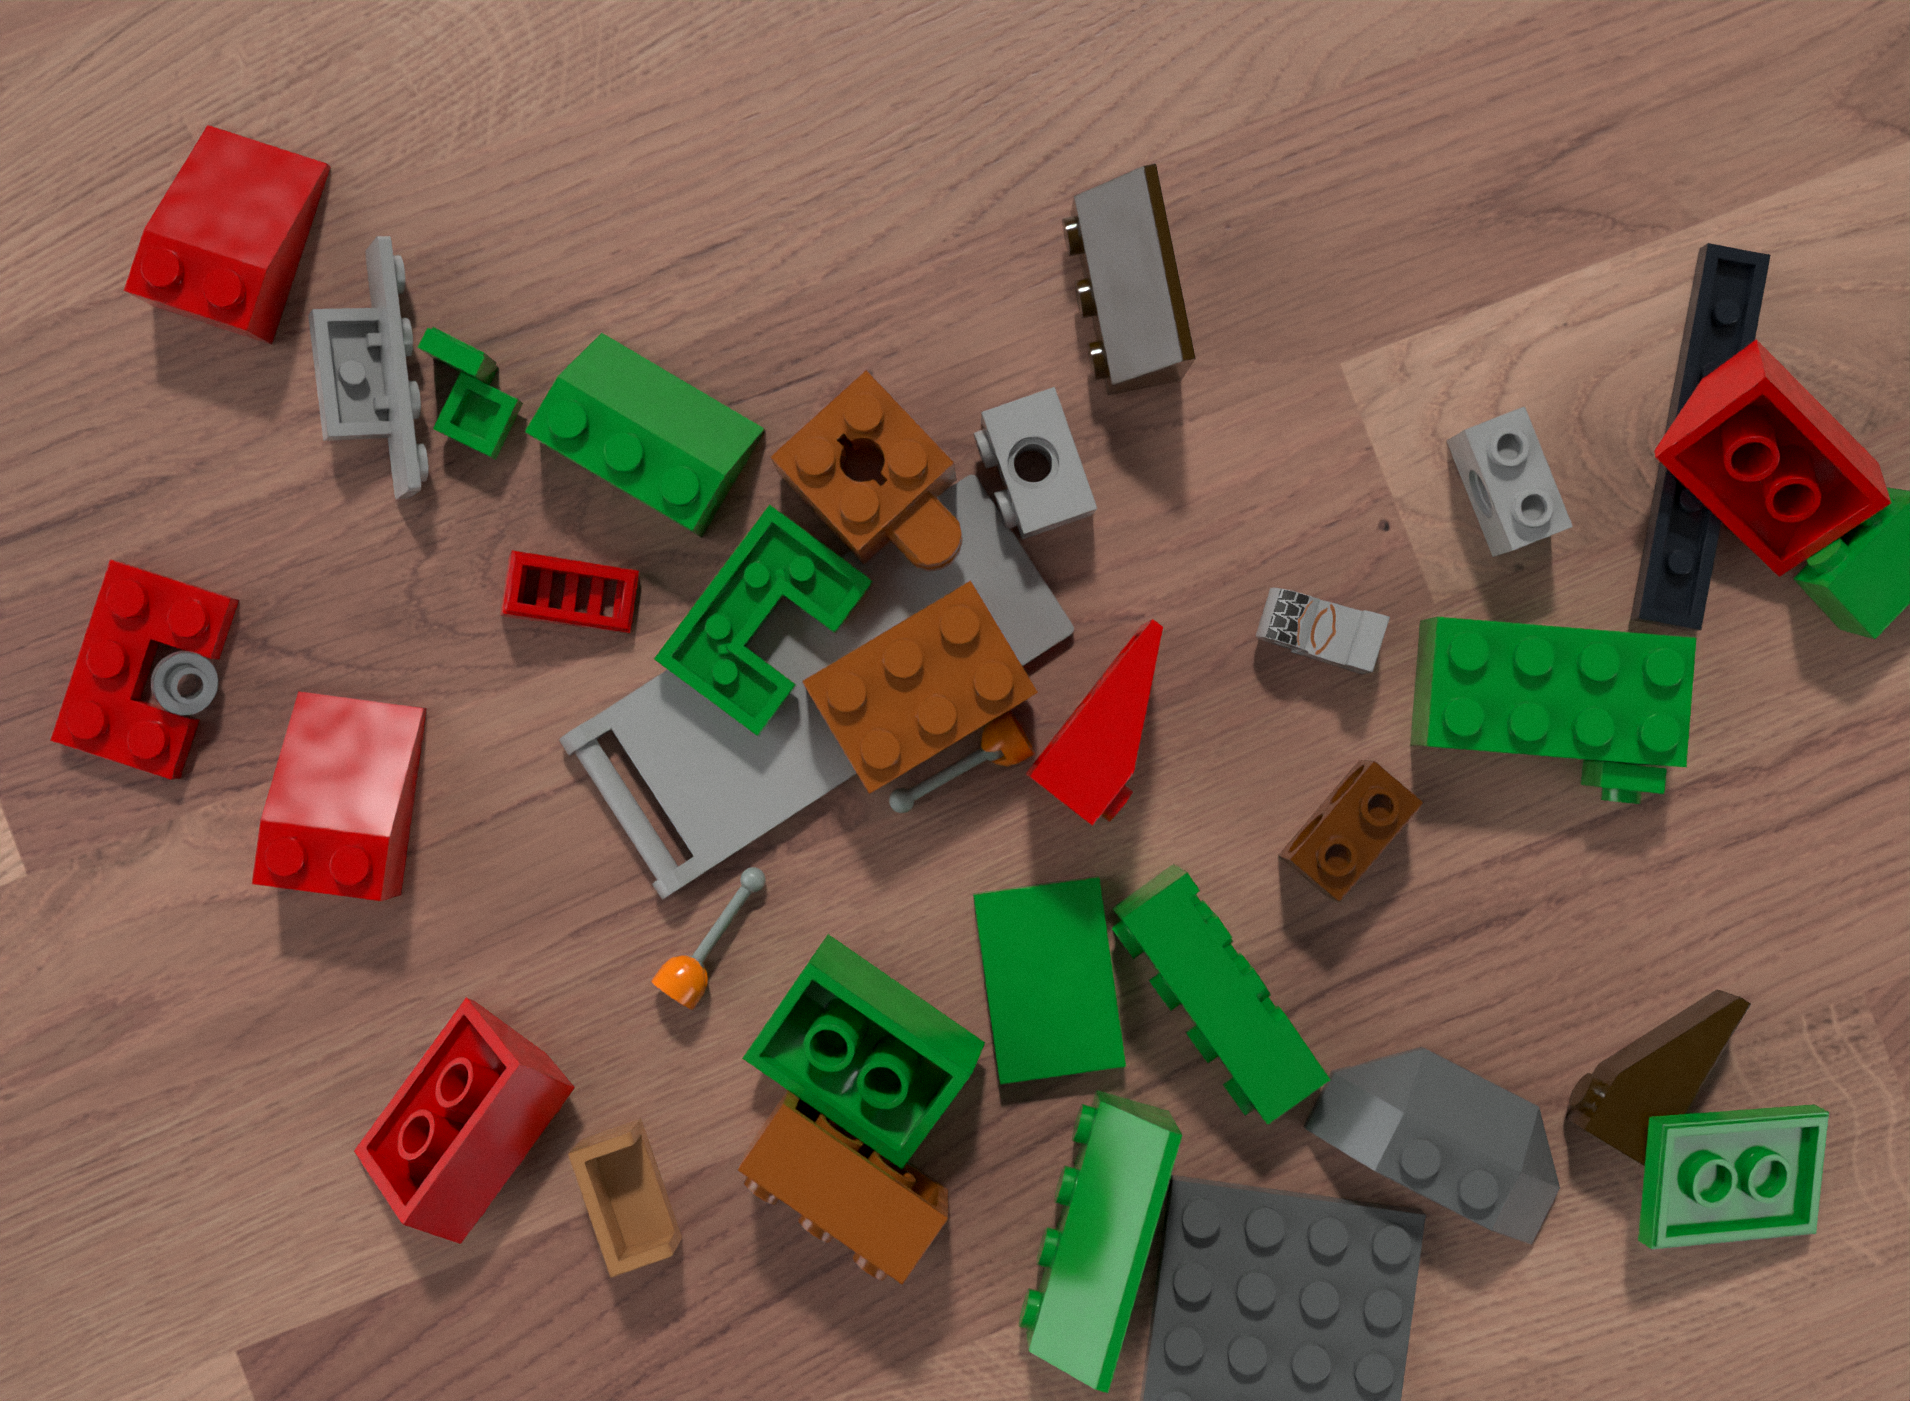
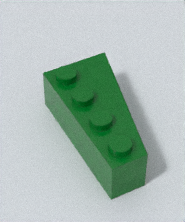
(1220, 994)

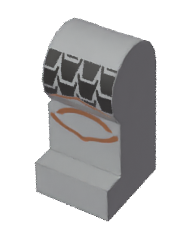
(1322, 630)

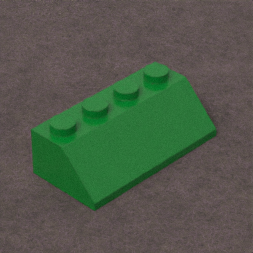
(1100, 1237)

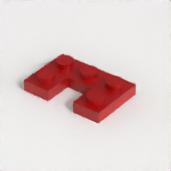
(104, 693)

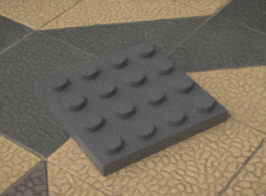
(1280, 1296)

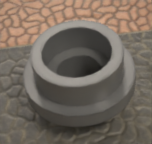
(171, 670)

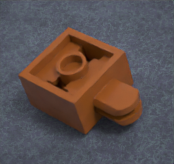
(874, 477)

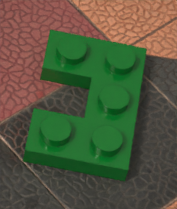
(713, 637)

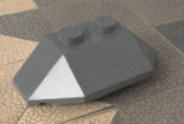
(1443, 1137)

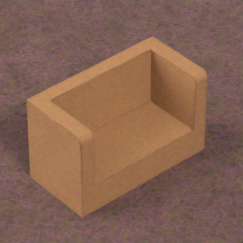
(625, 1197)

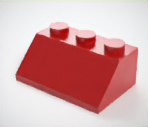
(1771, 460)
(462, 1123)

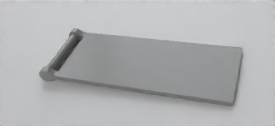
(734, 786)

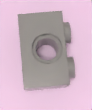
(1038, 426)
(1509, 482)

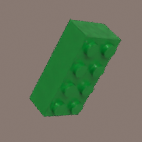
(1553, 691)

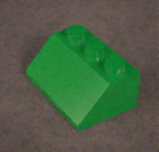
(646, 432)
(865, 1051)

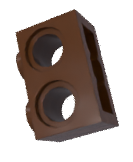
(1350, 829)

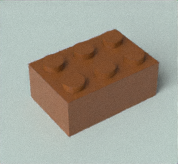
(919, 687)
(845, 1189)

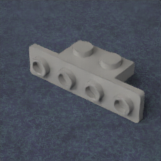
(365, 373)

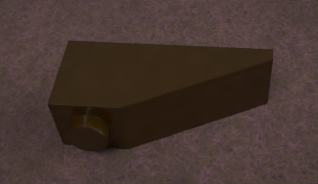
(1655, 1074)

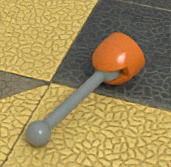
(1001, 743)
(685, 976)

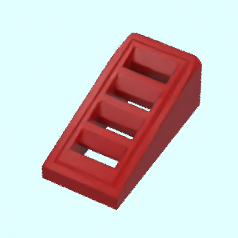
(515, 581)

